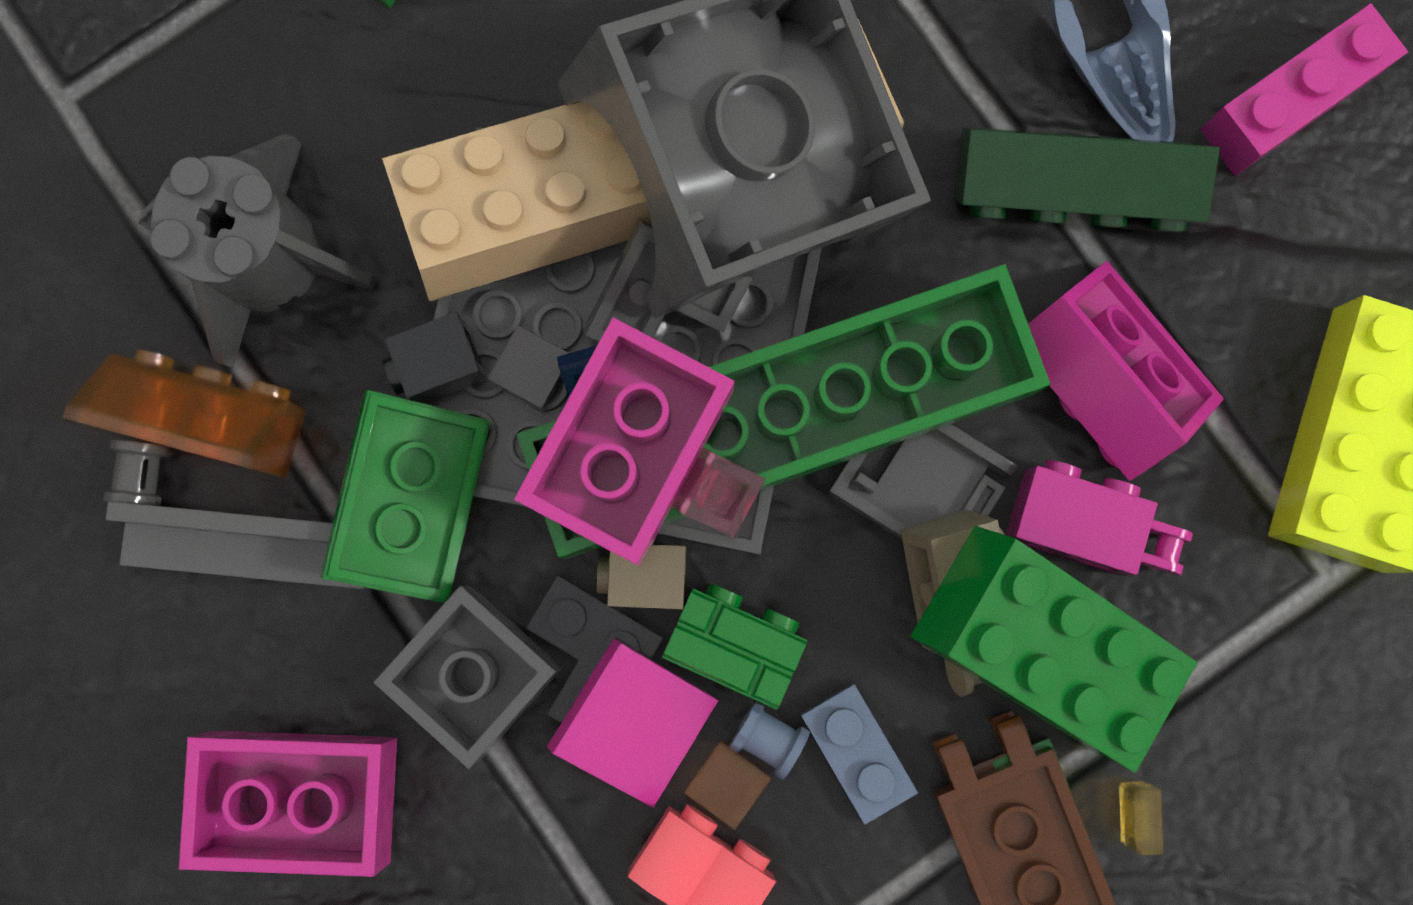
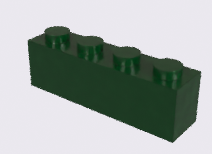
(1086, 176)

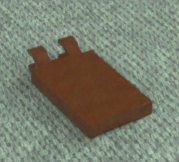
(1017, 823)

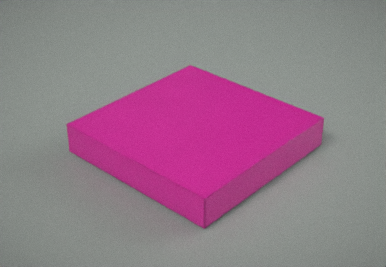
(632, 723)

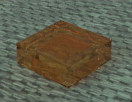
(727, 785)

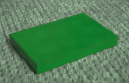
(405, 497)

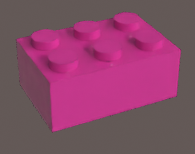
(625, 441)
(288, 803)

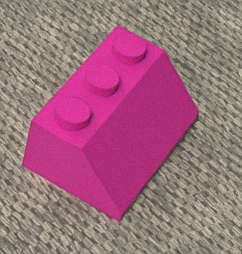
(1121, 372)

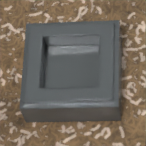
(528, 368)

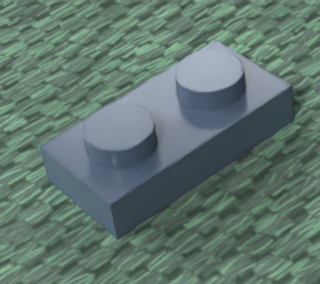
(859, 753)

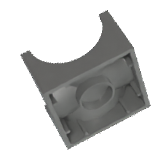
(748, 134)

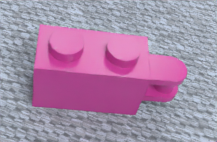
(1092, 522)

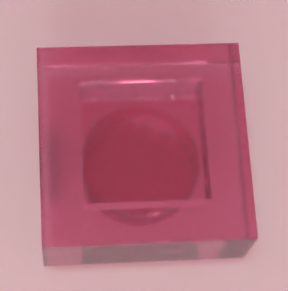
(718, 492)

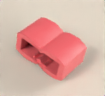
(694, 867)

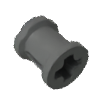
(135, 472)

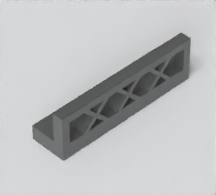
(223, 543)

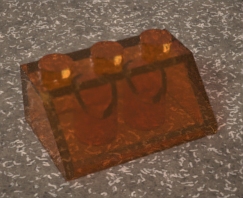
(191, 411)

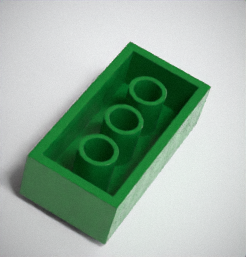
(1054, 647)

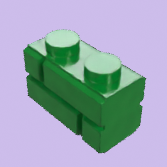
(736, 647)

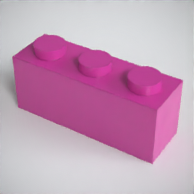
(1303, 89)

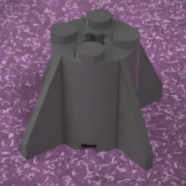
(240, 238)

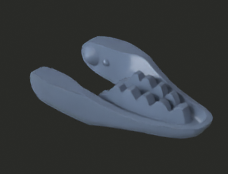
(1128, 75)

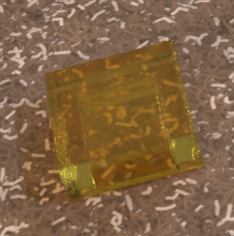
(1141, 817)

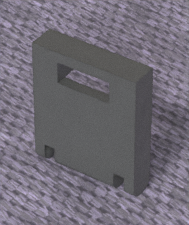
(925, 481)

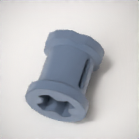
(769, 739)

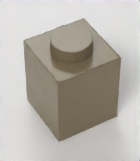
(652, 585)

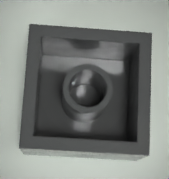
(468, 675)

